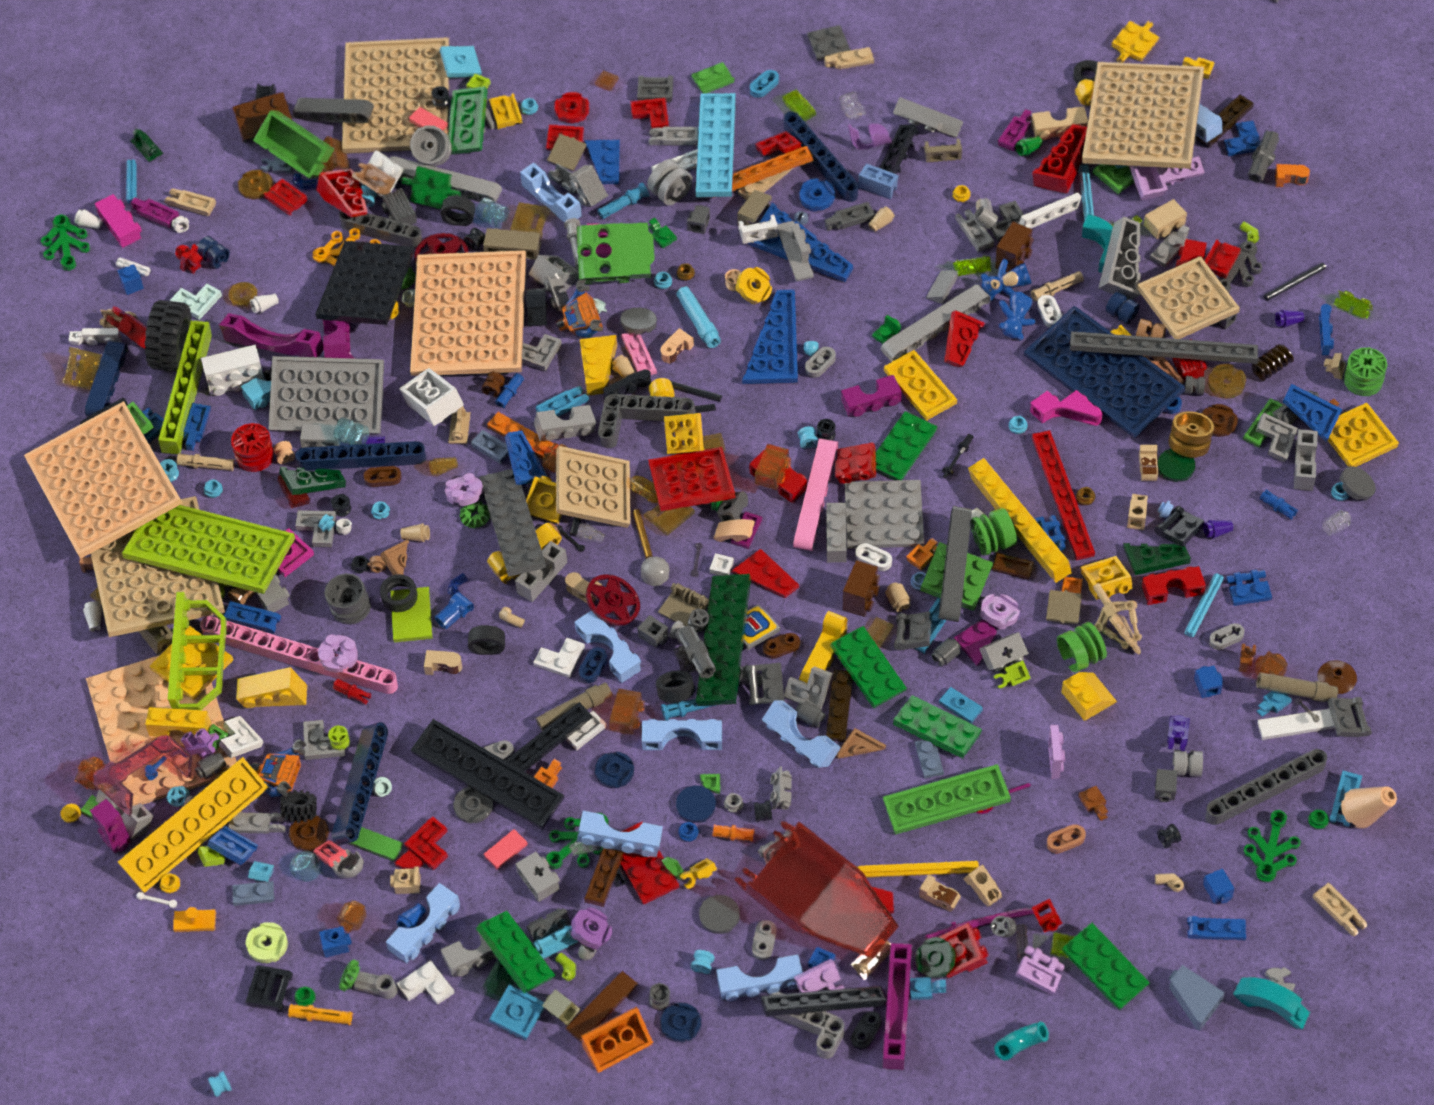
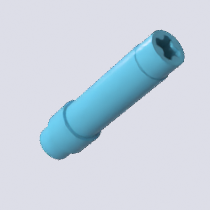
(705, 328)

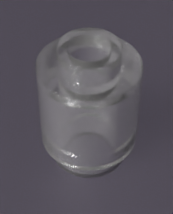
(1336, 522)

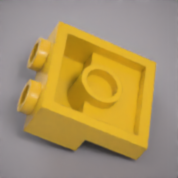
(542, 500)
(1109, 574)

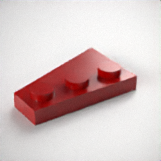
(961, 335)
(767, 574)

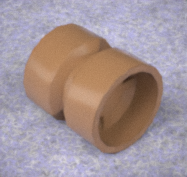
(1157, 330)

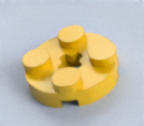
(746, 289)

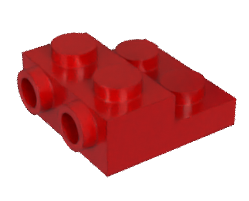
(856, 463)
(967, 949)

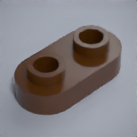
(382, 475)
(782, 645)

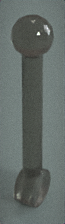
(694, 573)
(1298, 701)

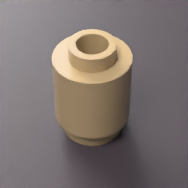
(898, 597)

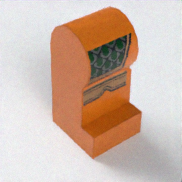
(1291, 174)

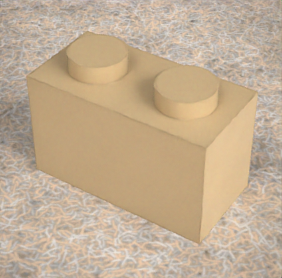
(1165, 219)

